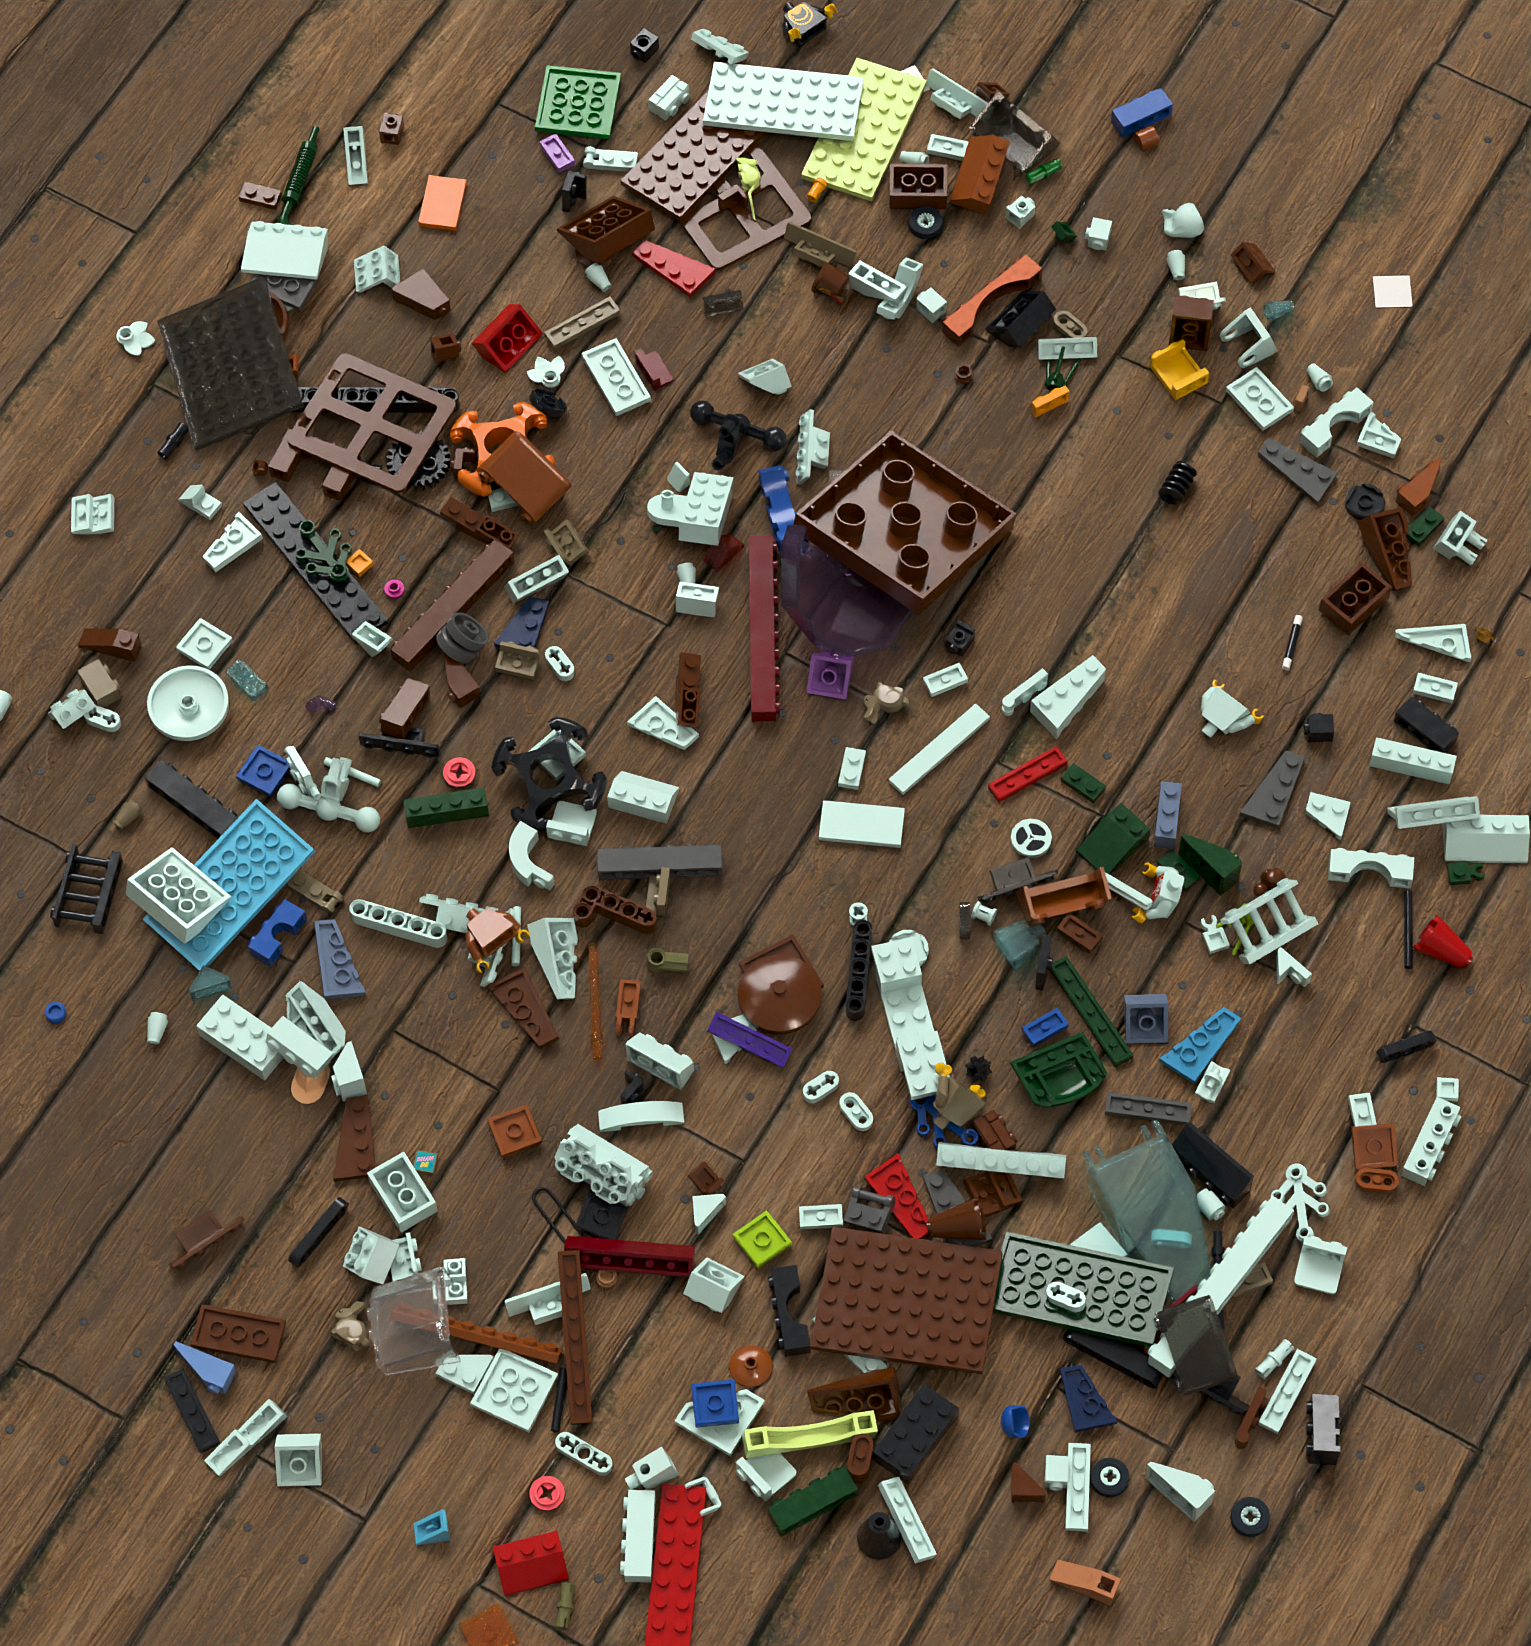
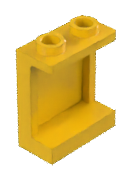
(1178, 370)

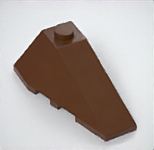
(1387, 540)
(861, 1393)

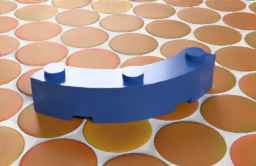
(780, 508)

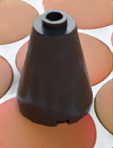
(879, 1536)

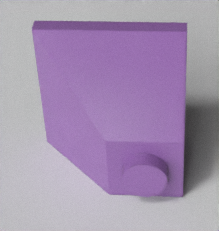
(829, 675)

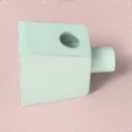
(659, 1468)

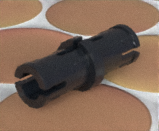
(167, 449)

